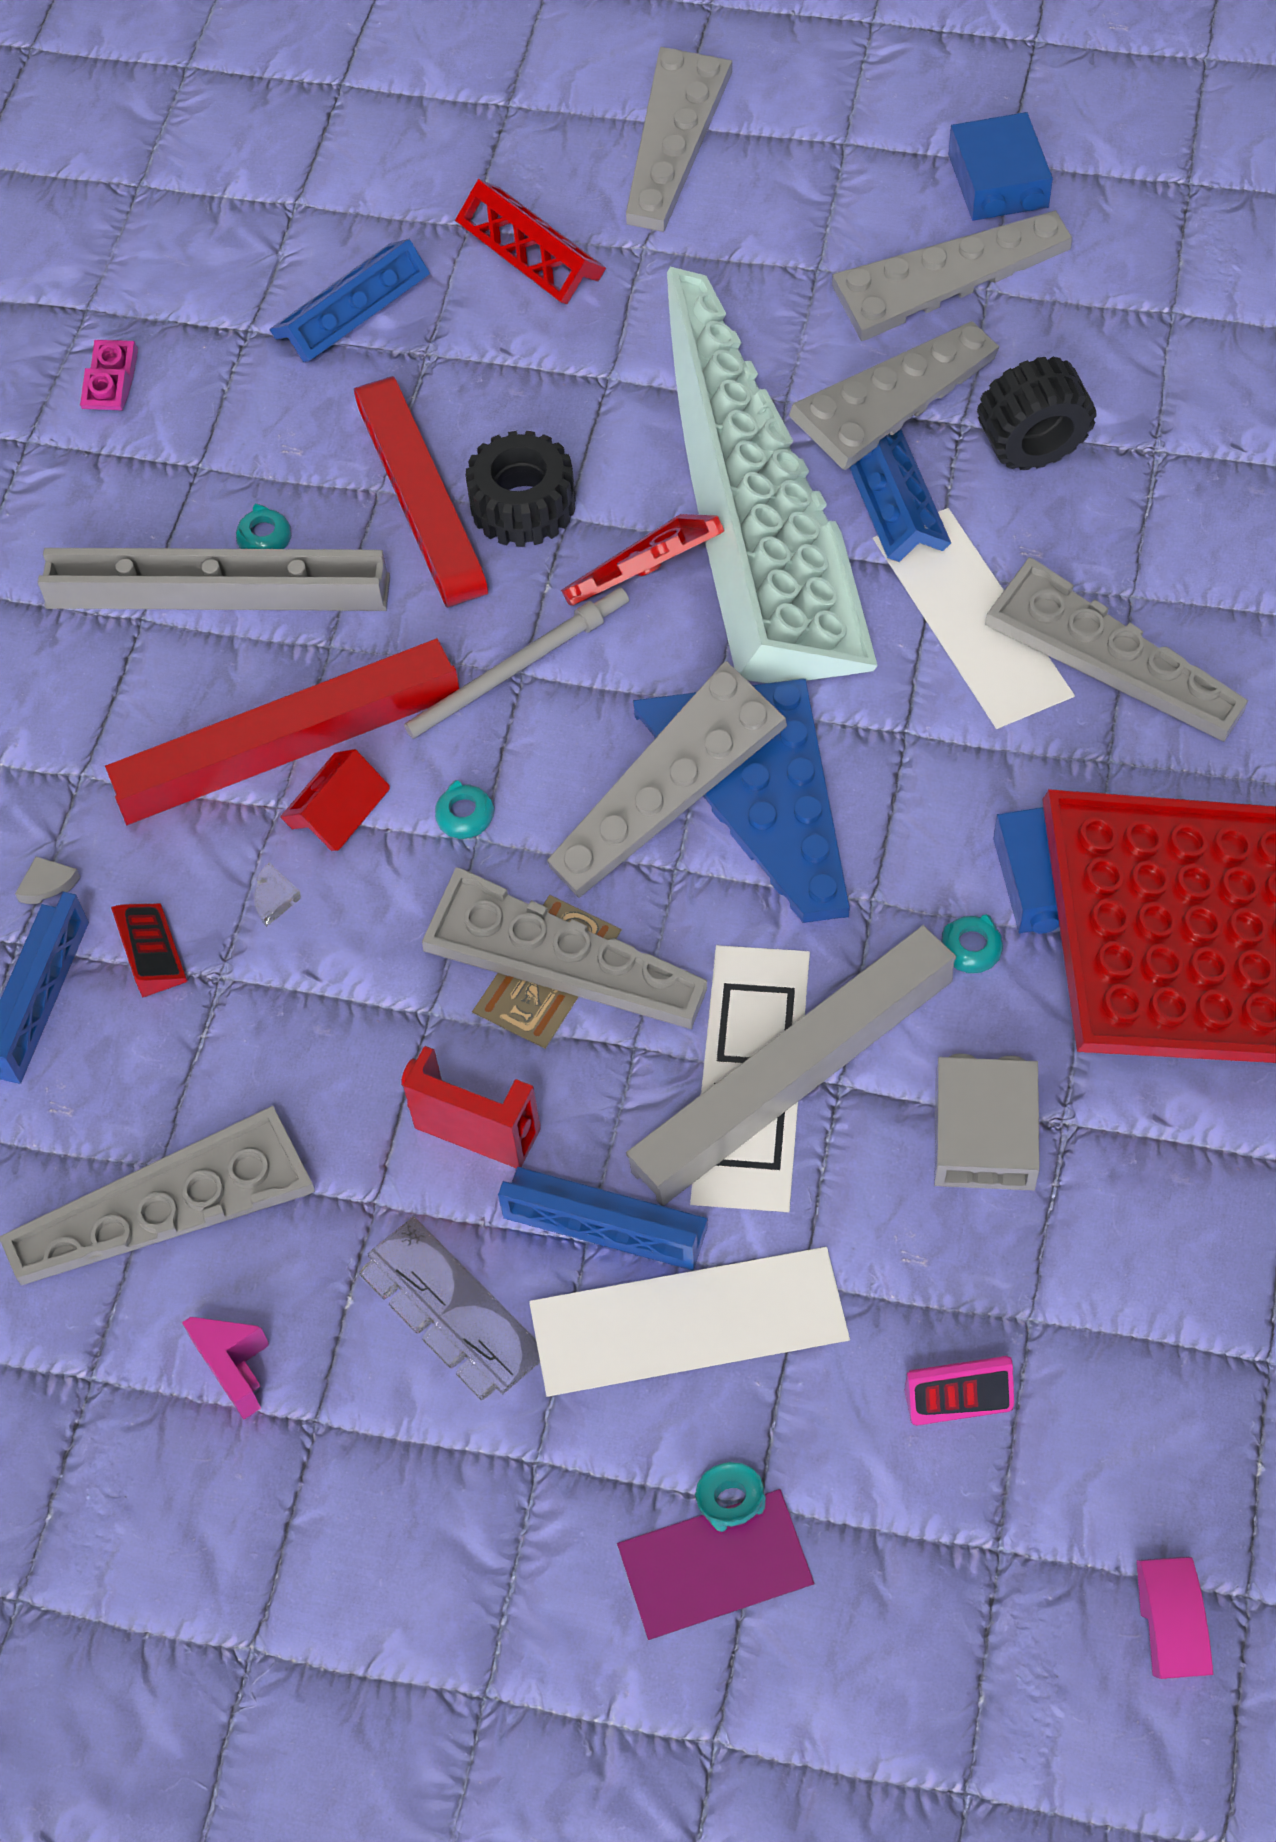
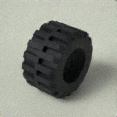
(1036, 413)
(515, 463)

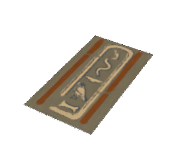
(530, 1008)

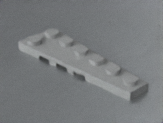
(676, 121)
(891, 289)
(866, 407)
(1055, 620)
(685, 761)
(524, 941)
(194, 1188)

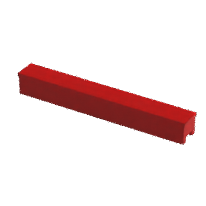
(281, 731)

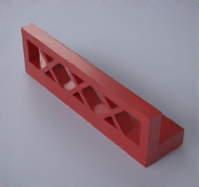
(539, 233)

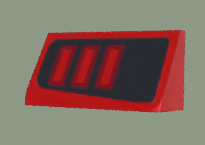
(149, 947)

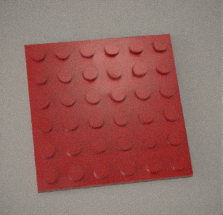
(1166, 924)

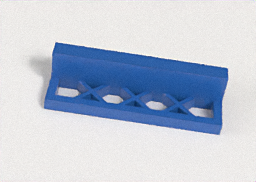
(352, 299)
(898, 498)
(37, 982)
(603, 1218)

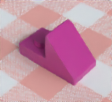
(225, 1350)

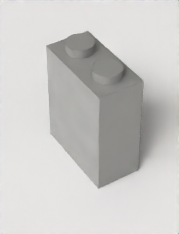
(986, 1123)

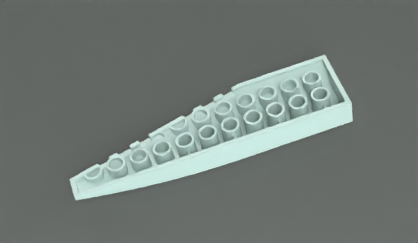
(780, 560)

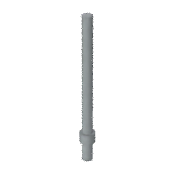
(586, 619)

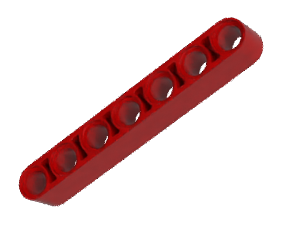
(420, 492)

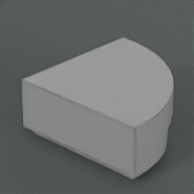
(45, 880)

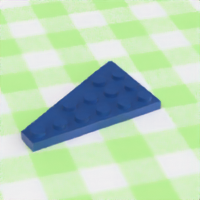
(778, 803)

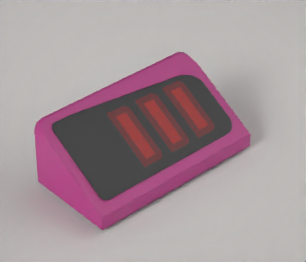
(960, 1390)

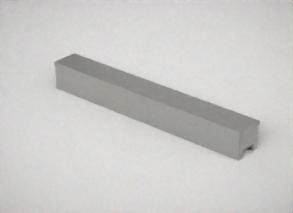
(215, 579)
(791, 1065)

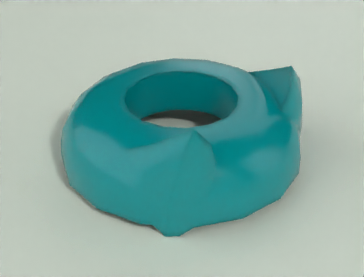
(276, 540)
(464, 826)
(968, 960)
(724, 1477)

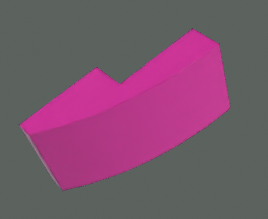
(110, 375)
(1176, 1617)

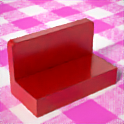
(337, 799)

